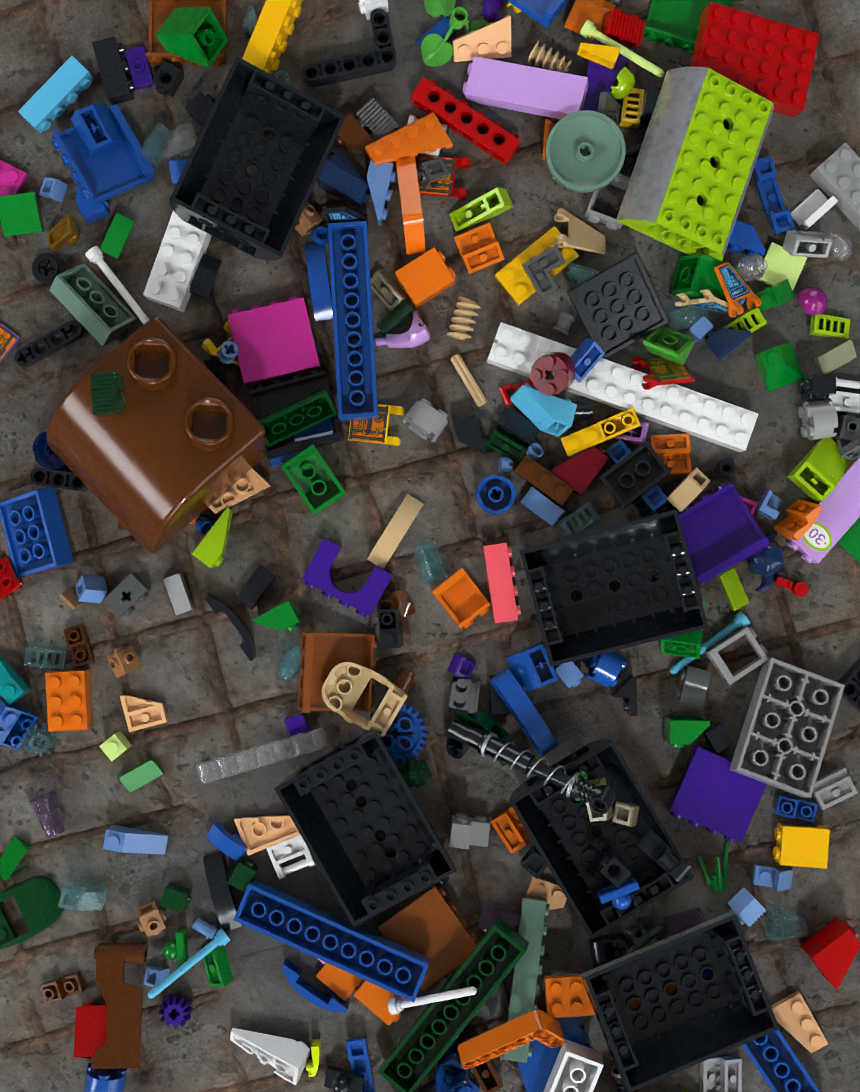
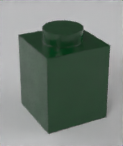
(243, 874)
(176, 898)

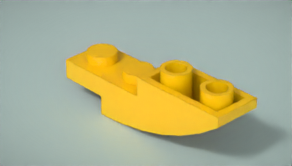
(600, 432)

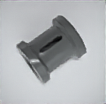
(564, 323)

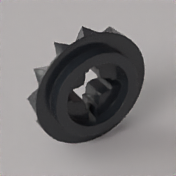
(44, 260)

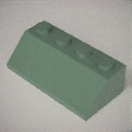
(92, 303)

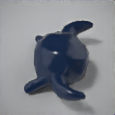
(768, 563)

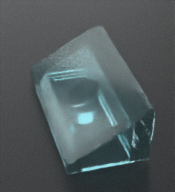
(249, 22)
(429, 562)

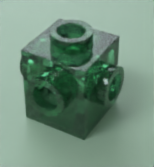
(416, 772)

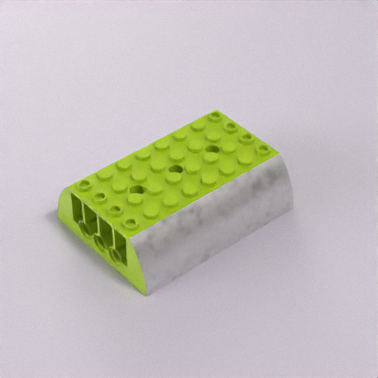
(677, 166)

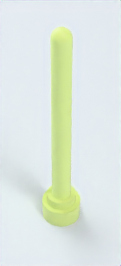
(590, 31)

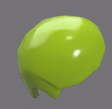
(624, 85)

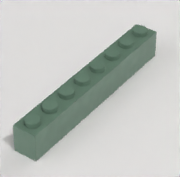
(525, 972)

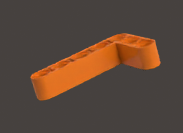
(411, 205)
(510, 1036)

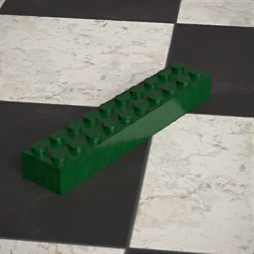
(445, 1020)

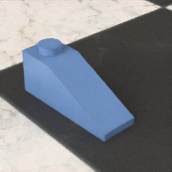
(134, 840)

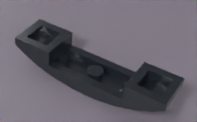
(248, 646)
(221, 891)

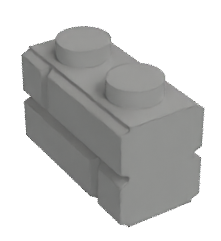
(807, 243)

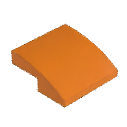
(588, 10)
(478, 248)
(674, 452)
(799, 520)
(511, 830)

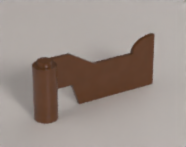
(123, 1004)

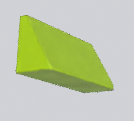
(733, 589)

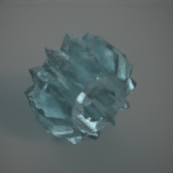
(31, 744)

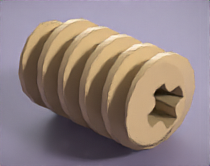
(547, 60)
(464, 319)

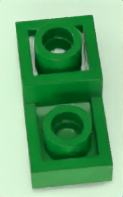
(117, 235)

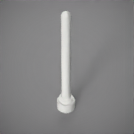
(95, 256)
(397, 1004)

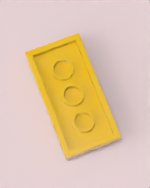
(513, 276)

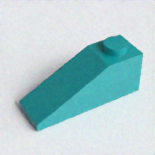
(11, 684)

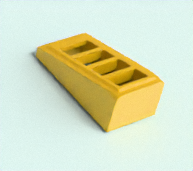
(599, 54)
(627, 121)

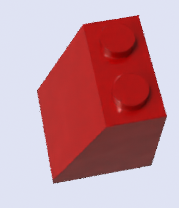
(833, 950)
(90, 1029)

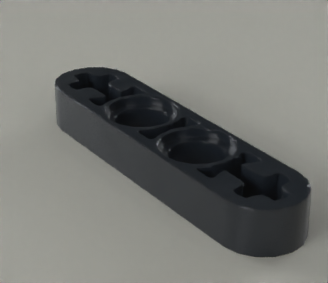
(51, 347)

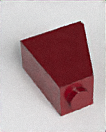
(581, 469)

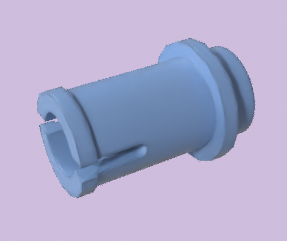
(204, 928)

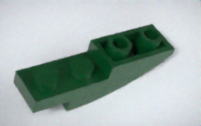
(485, 723)

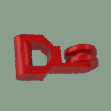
(505, 395)
(797, 588)

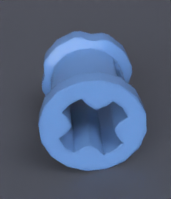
(228, 346)

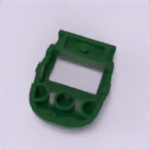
(38, 902)

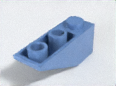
(379, 183)

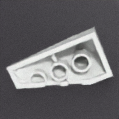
(282, 1053)

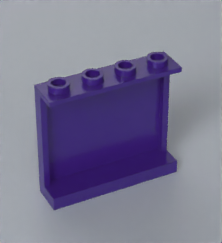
(720, 533)
(716, 795)

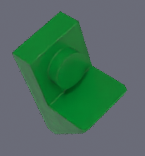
(775, 295)

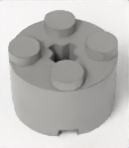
(818, 419)
(426, 420)

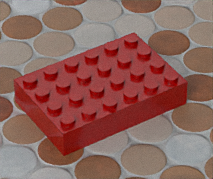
(757, 54)

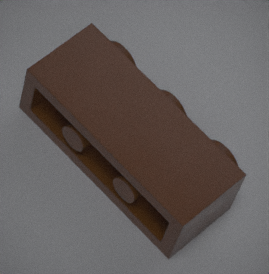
(543, 480)
(486, 1073)

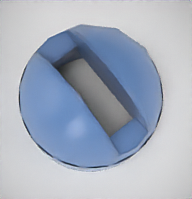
(534, 451)
(504, 464)

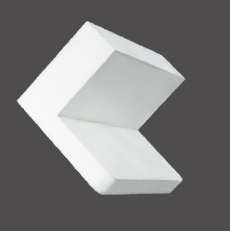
(812, 209)

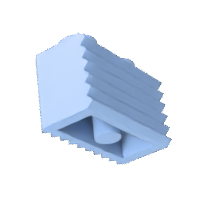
(746, 907)

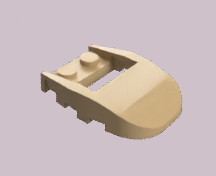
(346, 685)

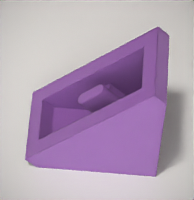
(636, 435)

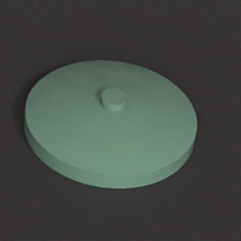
(585, 151)

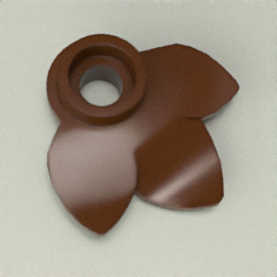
(397, 601)

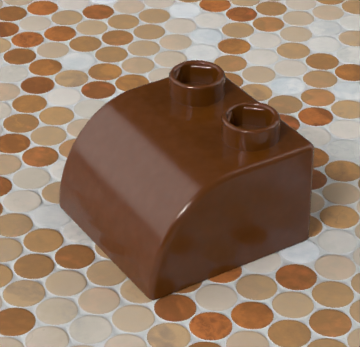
(172, 446)

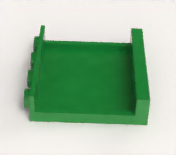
(676, 21)

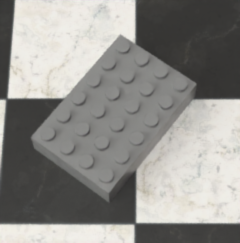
(787, 727)

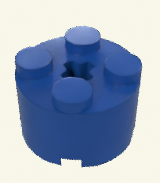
(496, 483)
(605, 668)
(105, 1080)

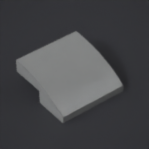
(721, 1074)

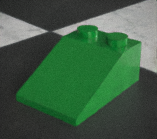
(314, 480)

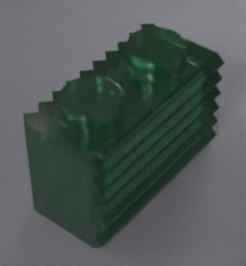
(107, 393)

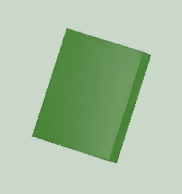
(669, 344)

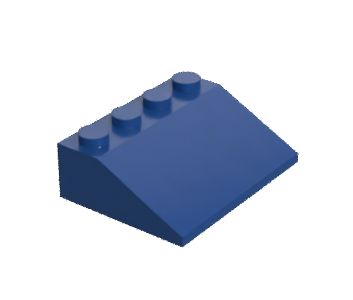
(35, 532)

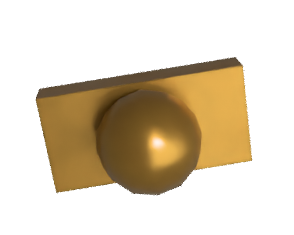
(63, 233)

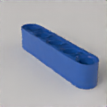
(524, 712)

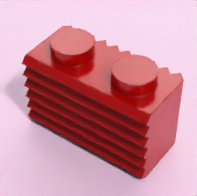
(623, 28)

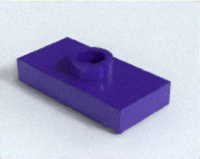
(139, 68)

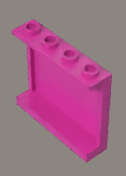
(274, 340)

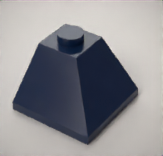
(725, 340)

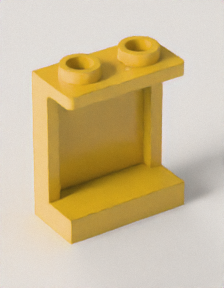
(801, 845)

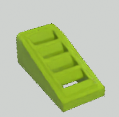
(757, 316)
(814, 326)

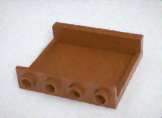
(159, 12)
(321, 654)
(432, 929)

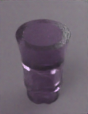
(48, 813)

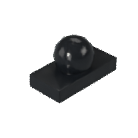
(343, 1080)

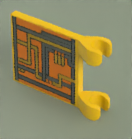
(377, 429)

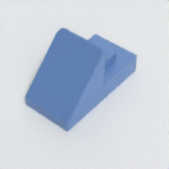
(772, 876)

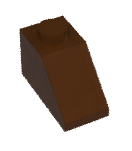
(353, 135)

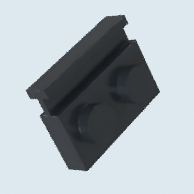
(464, 696)

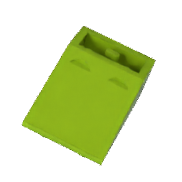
(820, 470)

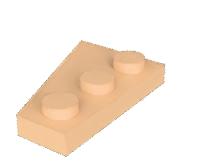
(487, 42)
(245, 487)
(265, 831)
(797, 1019)

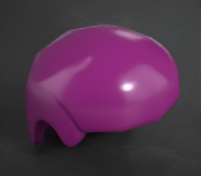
(812, 300)

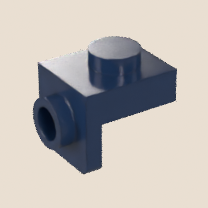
(453, 1065)

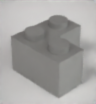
(468, 831)

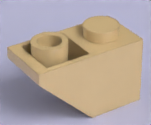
(688, 489)

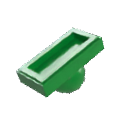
(178, 948)

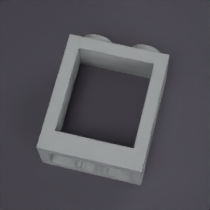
(620, 182)
(719, 664)

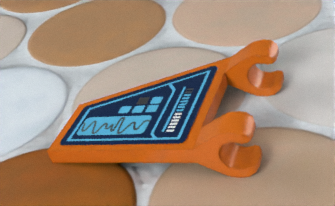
(735, 289)

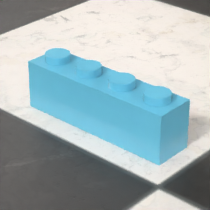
(56, 95)

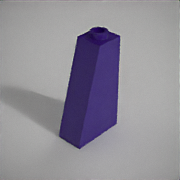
(601, 79)

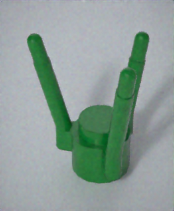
(717, 879)

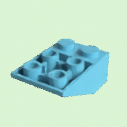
(546, 412)

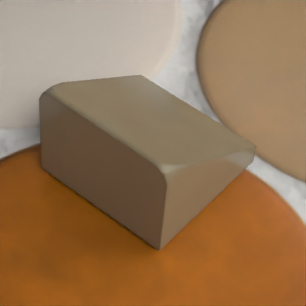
(625, 814)

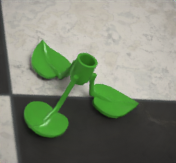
(436, 50)

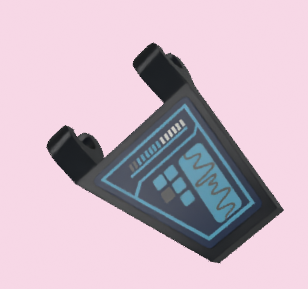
(344, 215)

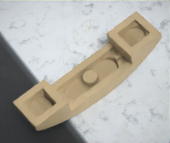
(395, 531)

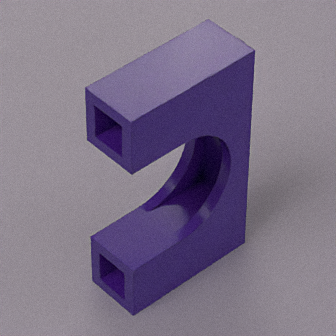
(319, 575)

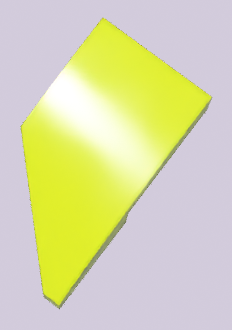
(312, 1064)

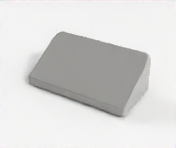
(178, 593)

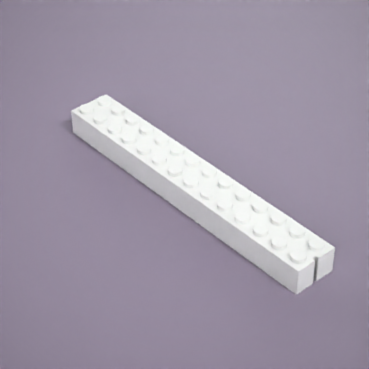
(622, 389)

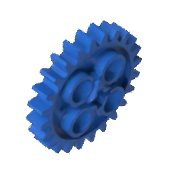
(398, 748)

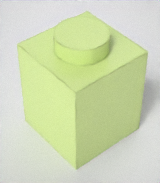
(115, 745)

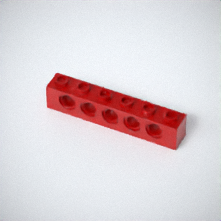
(468, 131)

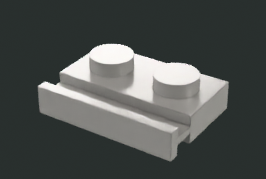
(833, 788)

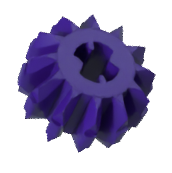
(170, 1015)

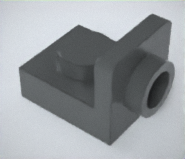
(432, 171)
(848, 449)

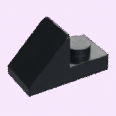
(629, 690)

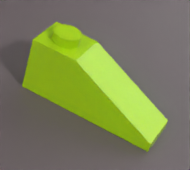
(481, 209)
(215, 542)

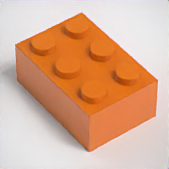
(69, 700)

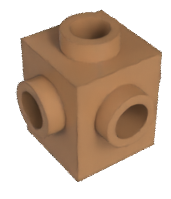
(308, 220)
(124, 661)
(151, 919)

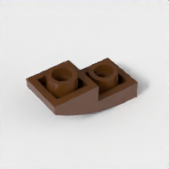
(79, 646)
(62, 987)

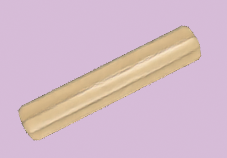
(468, 380)

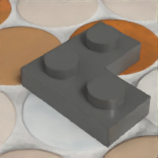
(538, 271)

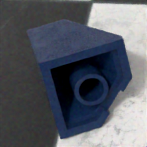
(342, 180)

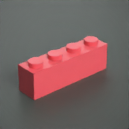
(500, 582)

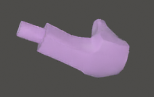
(414, 337)

